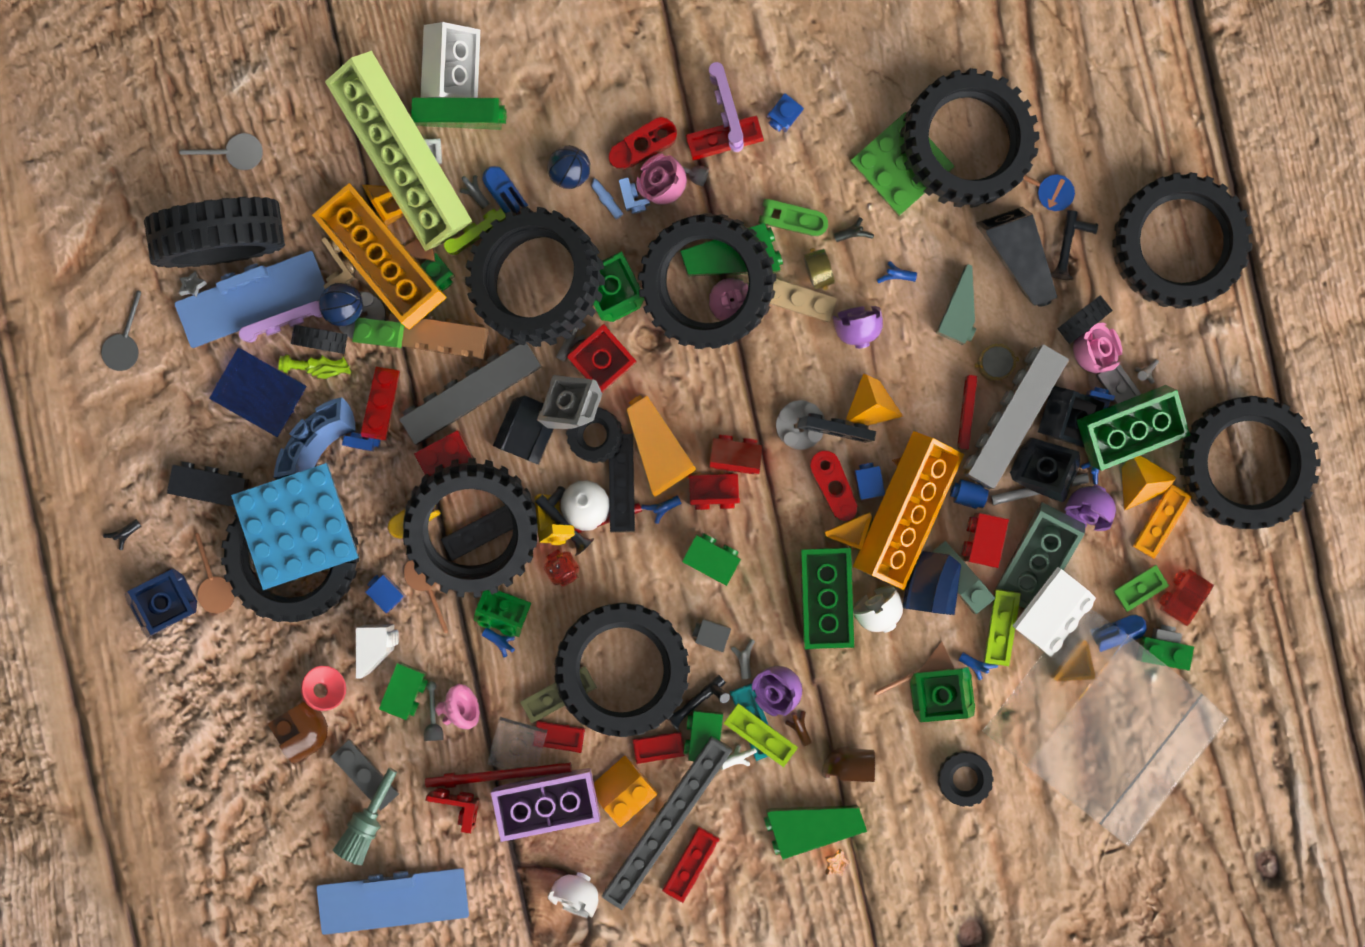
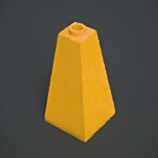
(659, 449)

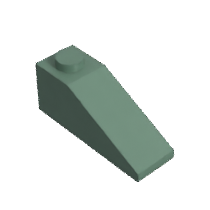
(960, 312)
(970, 587)

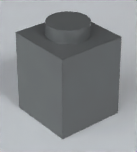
(711, 635)

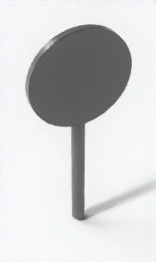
(120, 350)

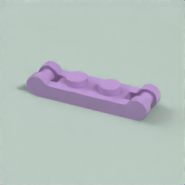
(724, 97)
(272, 324)

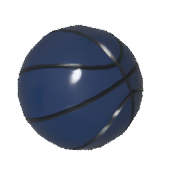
(568, 167)
(341, 304)

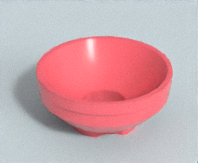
(331, 680)

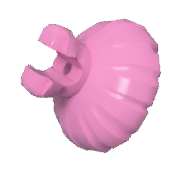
(722, 293)
(459, 707)

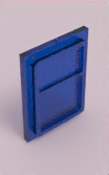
(258, 392)

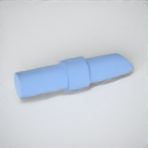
(606, 199)

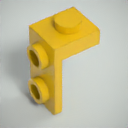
(548, 530)

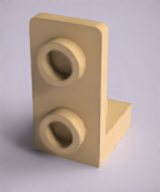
(344, 277)

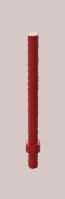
(450, 780)

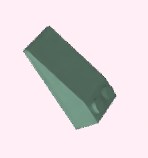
(1043, 547)

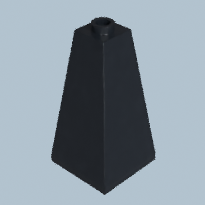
(1020, 249)

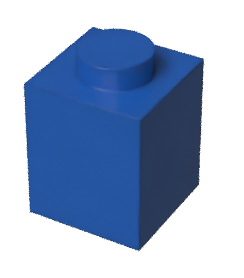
(869, 481)
(384, 592)

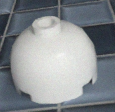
(585, 505)
(879, 611)
(575, 894)

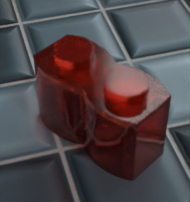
(1186, 596)

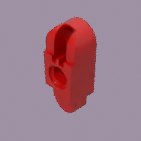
(624, 153)
(842, 505)

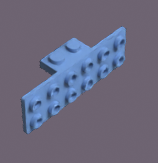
(250, 298)
(392, 900)

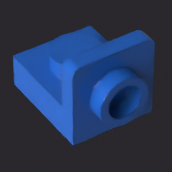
(784, 113)
(359, 442)

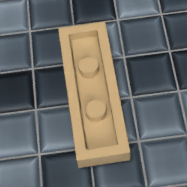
(803, 300)

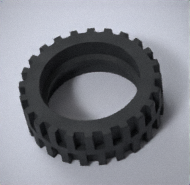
(1008, 106)
(1233, 227)
(214, 232)
(497, 246)
(655, 287)
(1301, 452)
(470, 577)
(275, 606)
(674, 669)

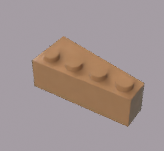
(446, 337)

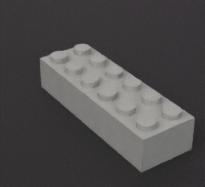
(1015, 417)

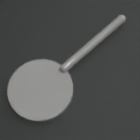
(242, 151)

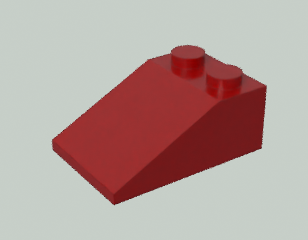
(736, 456)

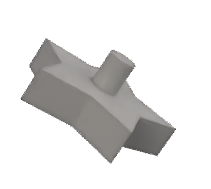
(191, 284)

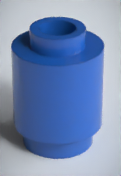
(969, 494)

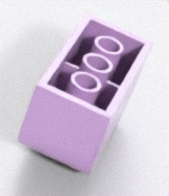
(545, 804)

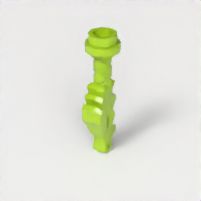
(319, 367)

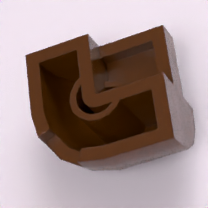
(300, 732)
(850, 765)

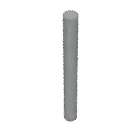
(1025, 492)

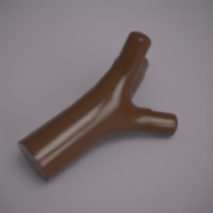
(799, 727)

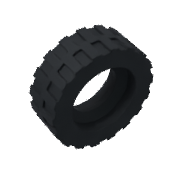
(1084, 319)
(319, 339)
(604, 451)
(983, 772)

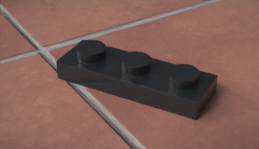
(836, 427)

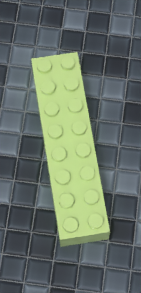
(398, 150)

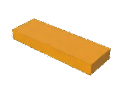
(1162, 521)

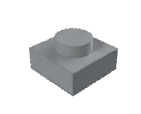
(1167, 633)

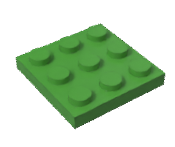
(885, 168)

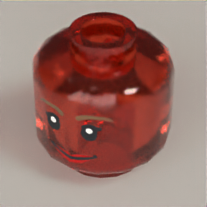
(561, 568)

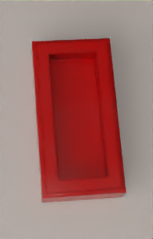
(562, 736)
(658, 747)

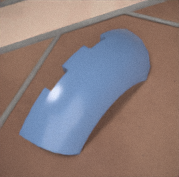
(313, 436)

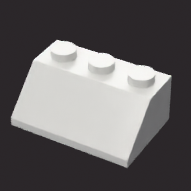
(450, 61)
(1054, 612)
(373, 646)

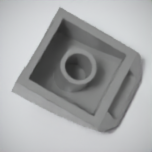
(570, 402)

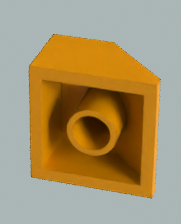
(623, 791)

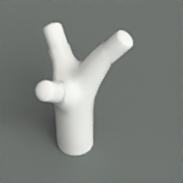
(738, 758)

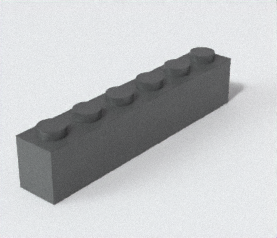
(470, 392)

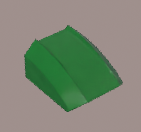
(620, 290)
(942, 695)

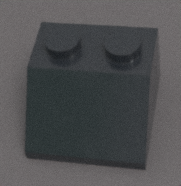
(1062, 412)

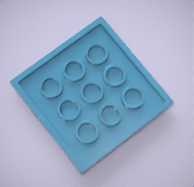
(295, 526)

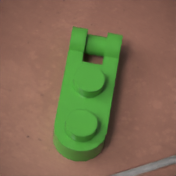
(794, 218)

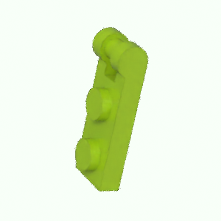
(472, 232)

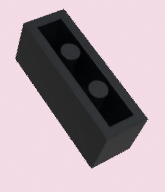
(205, 484)

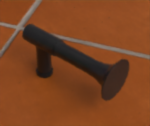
(1071, 223)
(547, 506)
(713, 687)

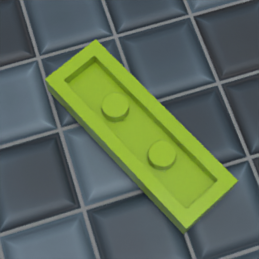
(1001, 627)
(760, 735)

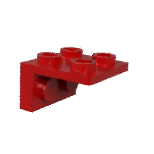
(714, 489)
(467, 815)

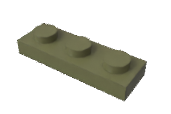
(548, 699)

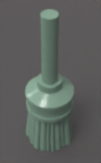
(363, 826)

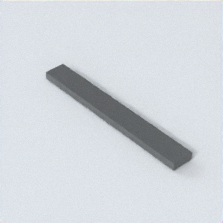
(666, 822)

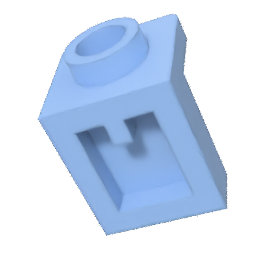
(629, 193)

